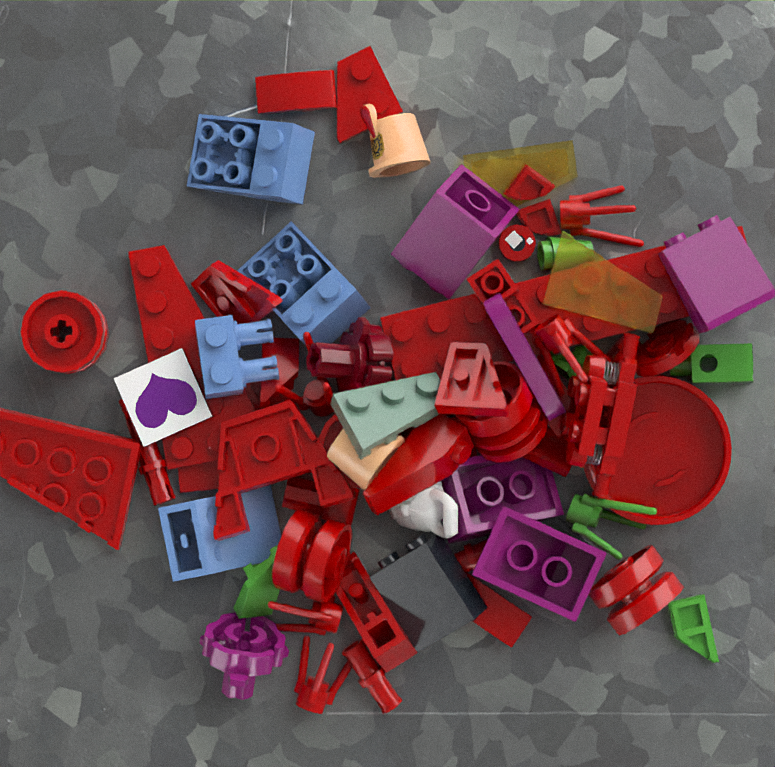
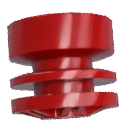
(511, 436)

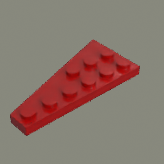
(168, 325)
(71, 470)

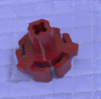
(357, 358)

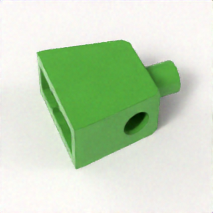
(733, 366)

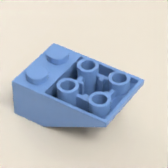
(251, 158)
(311, 288)
(191, 540)

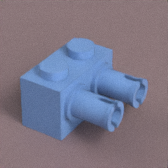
(219, 360)

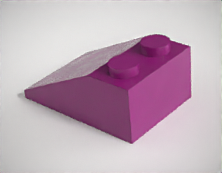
(486, 486)
(539, 563)

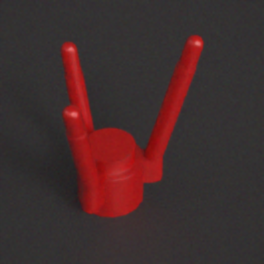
(576, 213)
(555, 335)
(316, 395)
(323, 616)
(314, 693)

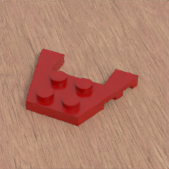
(267, 450)

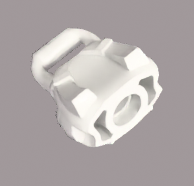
(427, 510)

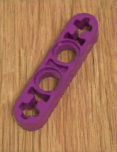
(524, 356)

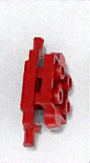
(601, 413)

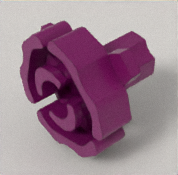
(243, 653)

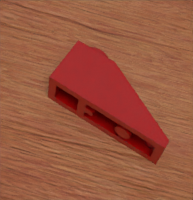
(421, 461)
(373, 617)

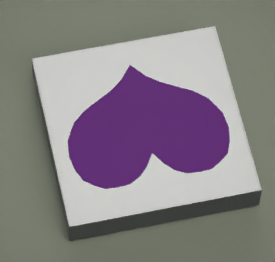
(163, 397)

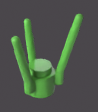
(587, 510)

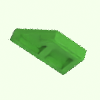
(693, 626)

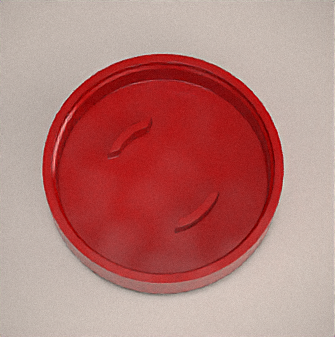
(672, 453)

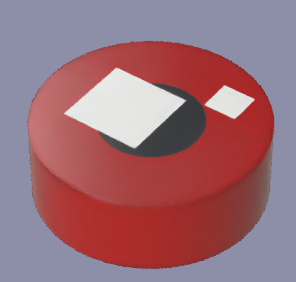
(516, 243)

